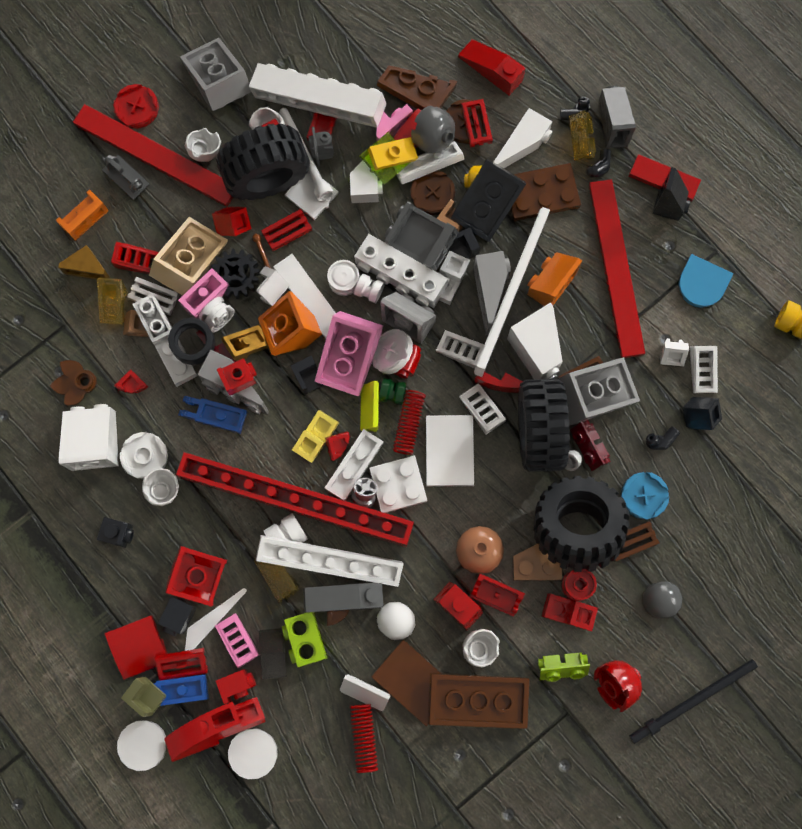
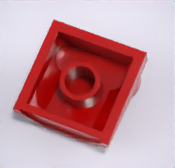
(195, 576)

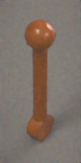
(256, 238)

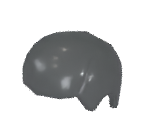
(662, 599)

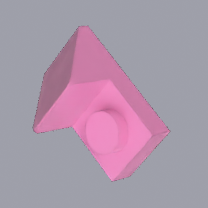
(394, 123)

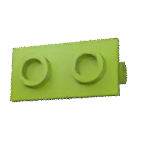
(552, 669)

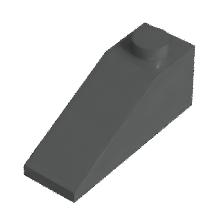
(343, 597)

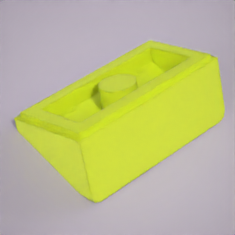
(370, 406)

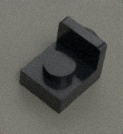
(115, 532)

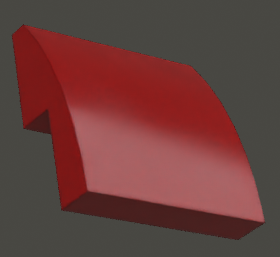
(136, 646)

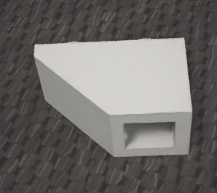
(364, 185)

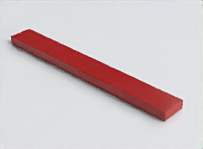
(153, 154)
(616, 269)

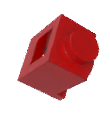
(238, 384)
(235, 685)

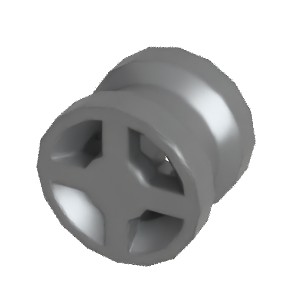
(361, 487)

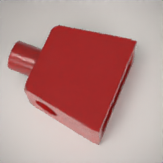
(458, 605)

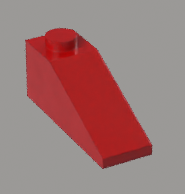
(493, 65)

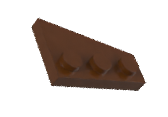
(416, 89)

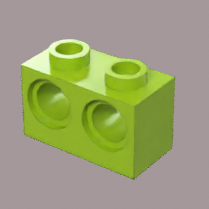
(311, 637)

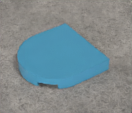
(703, 282)

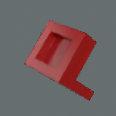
(231, 221)

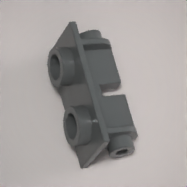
(321, 146)
(124, 176)

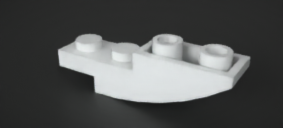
(158, 329)

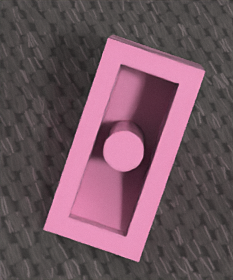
(203, 292)

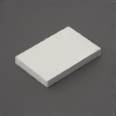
(449, 450)

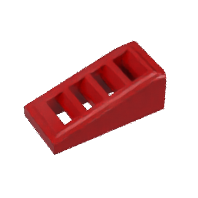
(118, 252)

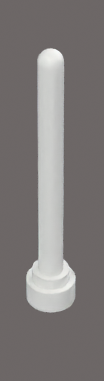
(322, 189)

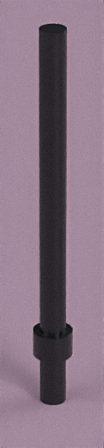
(653, 725)

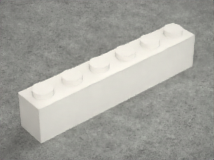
(318, 94)

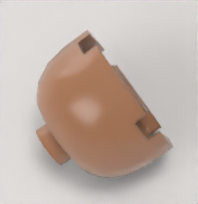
(479, 550)

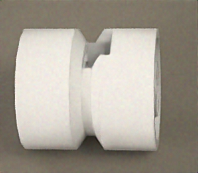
(287, 530)

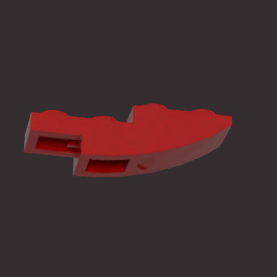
(212, 726)

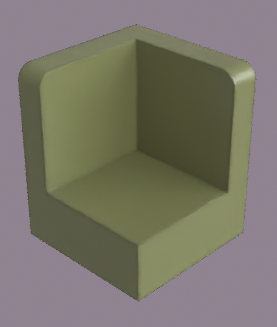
(143, 696)

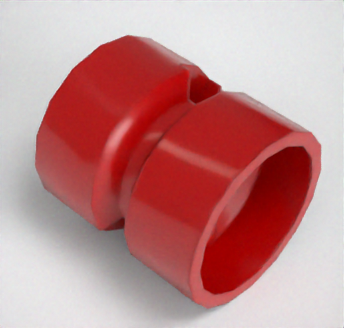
(579, 585)

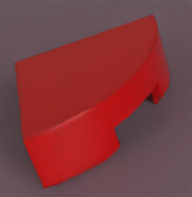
(130, 383)
(337, 444)

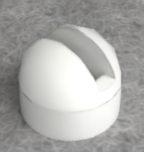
(574, 460)

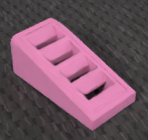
(239, 661)

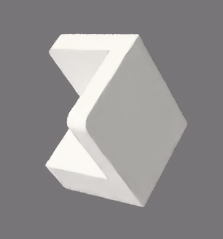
(272, 286)

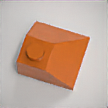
(289, 325)

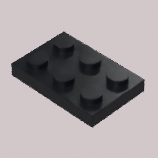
(488, 200)

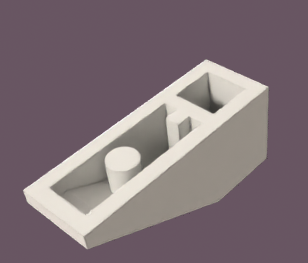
(525, 139)

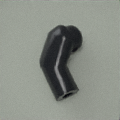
(582, 105)
(602, 166)

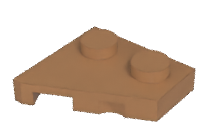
(534, 566)

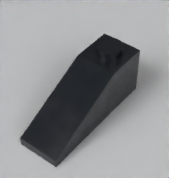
(672, 197)

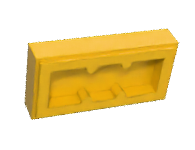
(392, 153)

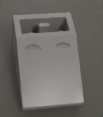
(214, 384)

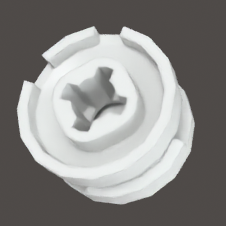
(343, 277)
(216, 314)

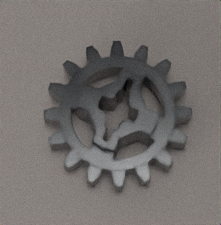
(240, 265)

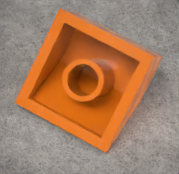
(554, 278)

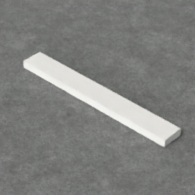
(511, 292)

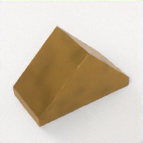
(83, 264)

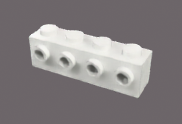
(401, 271)

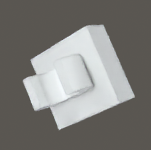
(674, 353)

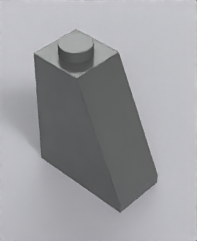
(616, 117)

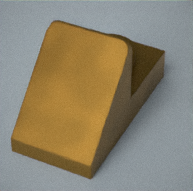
(245, 342)

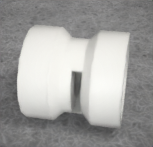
(369, 288)

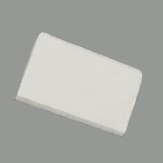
(364, 692)

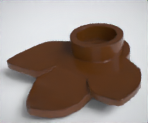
(71, 382)

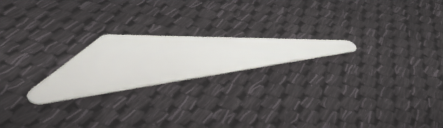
(202, 627)

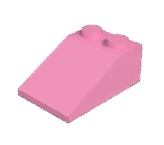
(348, 352)

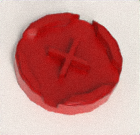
(136, 106)

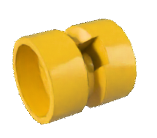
(790, 319)

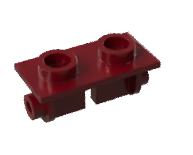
(584, 436)

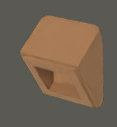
(133, 325)

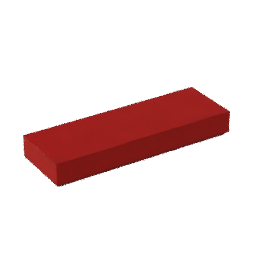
(654, 174)

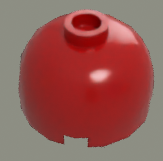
(619, 684)

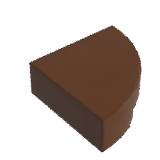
(335, 617)

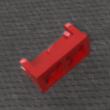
(497, 595)

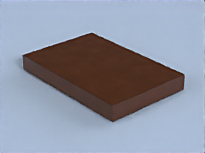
(407, 679)

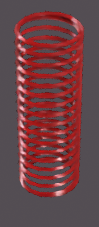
(415, 417)
(372, 768)

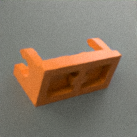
(83, 216)

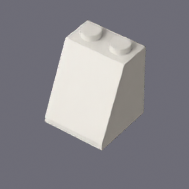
(537, 343)
(88, 438)

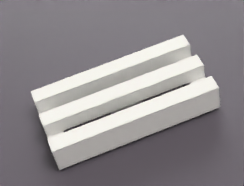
(135, 289)

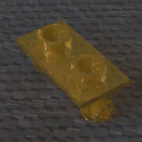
(580, 127)

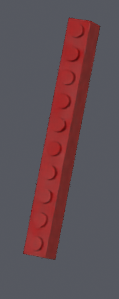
(295, 499)

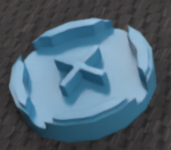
(645, 495)

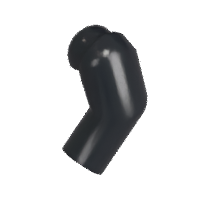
(662, 442)

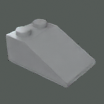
(216, 74)
(490, 278)
(404, 314)
(598, 390)

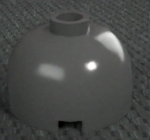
(433, 130)

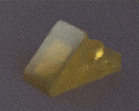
(111, 300)

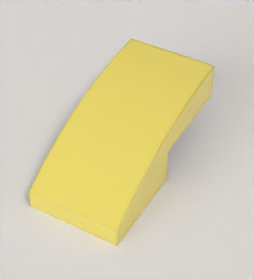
(313, 438)

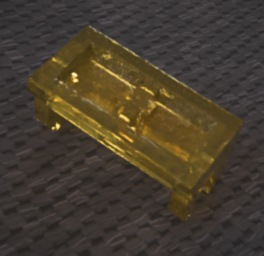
(278, 580)

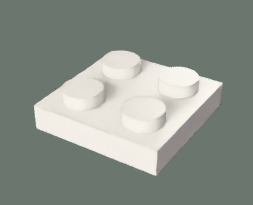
(398, 484)

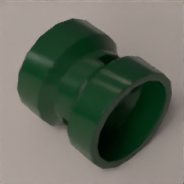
(392, 391)

